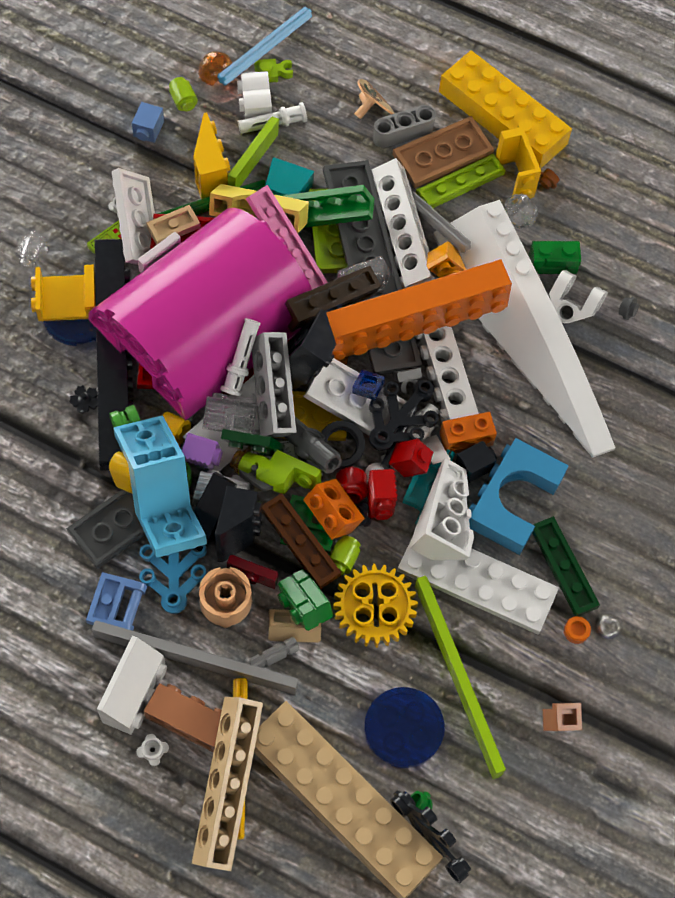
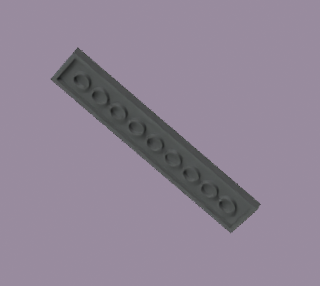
(367, 241)

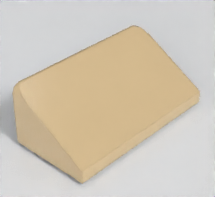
(283, 627)

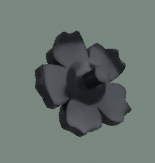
(84, 400)

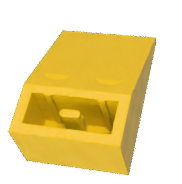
(209, 164)

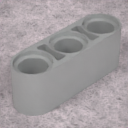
(404, 126)

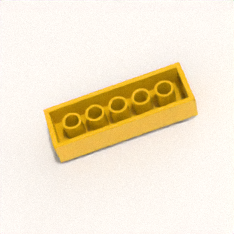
(503, 105)

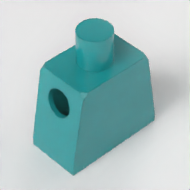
(289, 178)

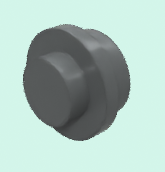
(628, 308)

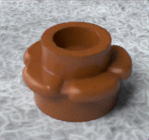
(548, 179)

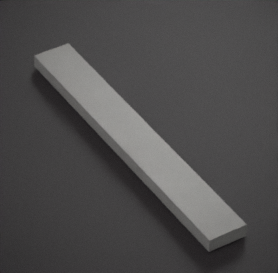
(199, 658)

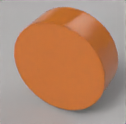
(577, 630)

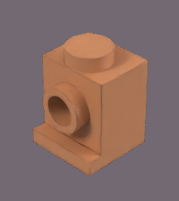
(562, 717)

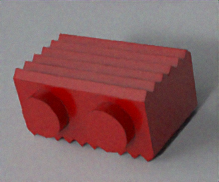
(382, 493)

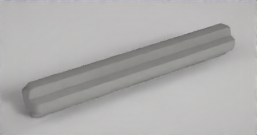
(441, 224)

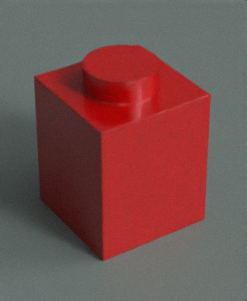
(411, 458)

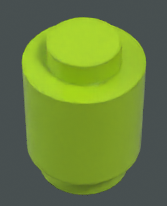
(182, 94)
(345, 553)

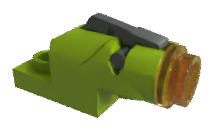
(274, 473)

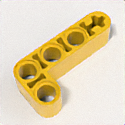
(118, 464)

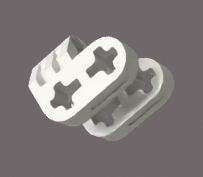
(562, 287)

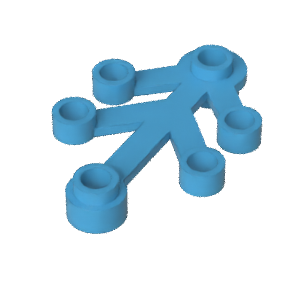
(173, 571)

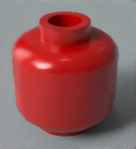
(354, 483)

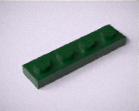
(565, 567)

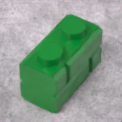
(555, 256)
(305, 600)

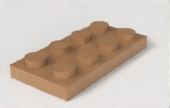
(443, 151)

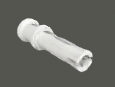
(285, 117)
(238, 368)

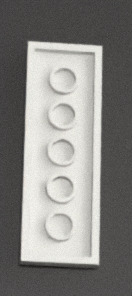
(487, 586)

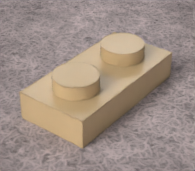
(179, 221)

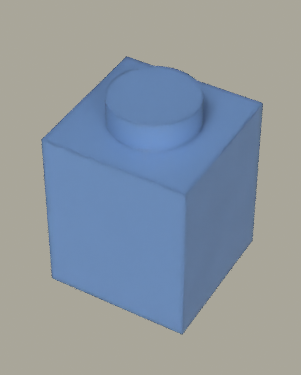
(147, 122)

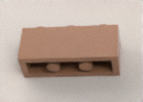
(184, 715)

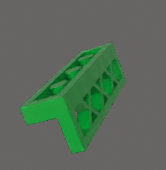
(342, 209)

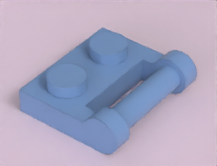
(109, 597)

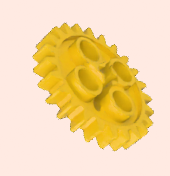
(351, 605)

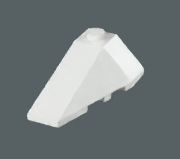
(444, 522)

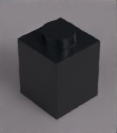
(477, 460)

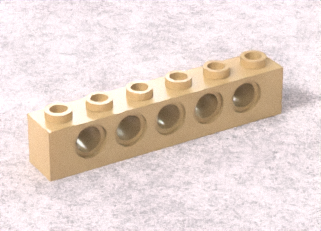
(227, 783)

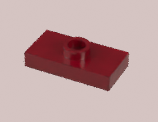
(254, 572)

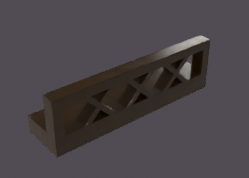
(332, 296)

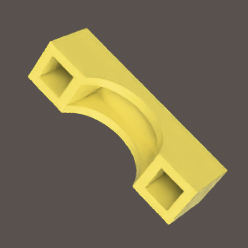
(235, 197)

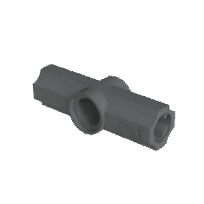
(312, 447)

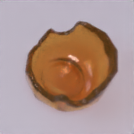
(212, 65)

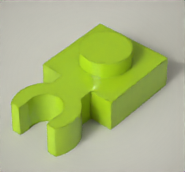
(274, 70)

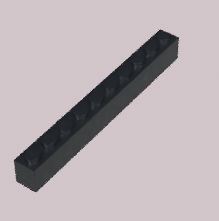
(112, 365)

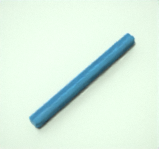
(264, 46)

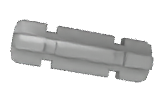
(275, 653)

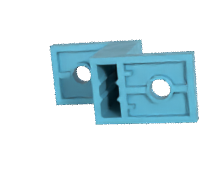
(160, 486)

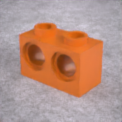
(467, 431)
(333, 509)

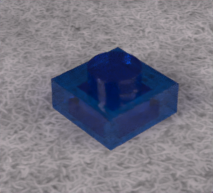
(368, 385)

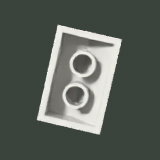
(131, 686)

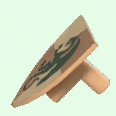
(369, 97)

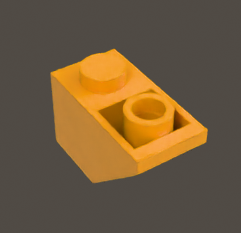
(445, 260)

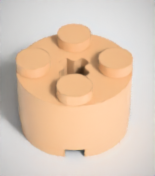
(225, 582)

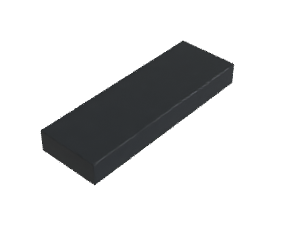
(210, 504)

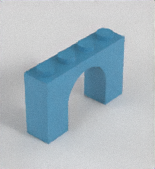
(518, 463)

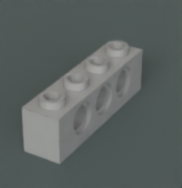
(273, 385)

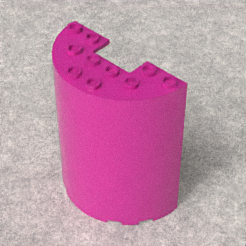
(192, 304)

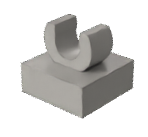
(407, 376)

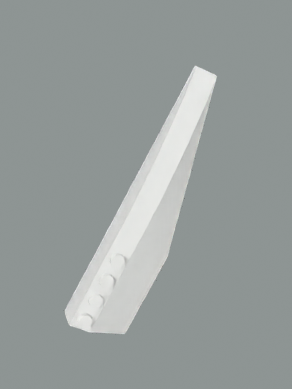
(531, 326)

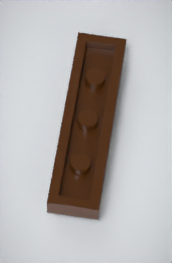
(300, 541)

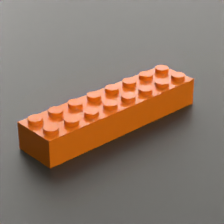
(419, 309)

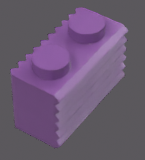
(202, 451)

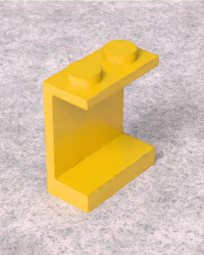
(515, 147)
(63, 296)

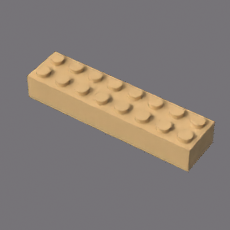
(345, 802)

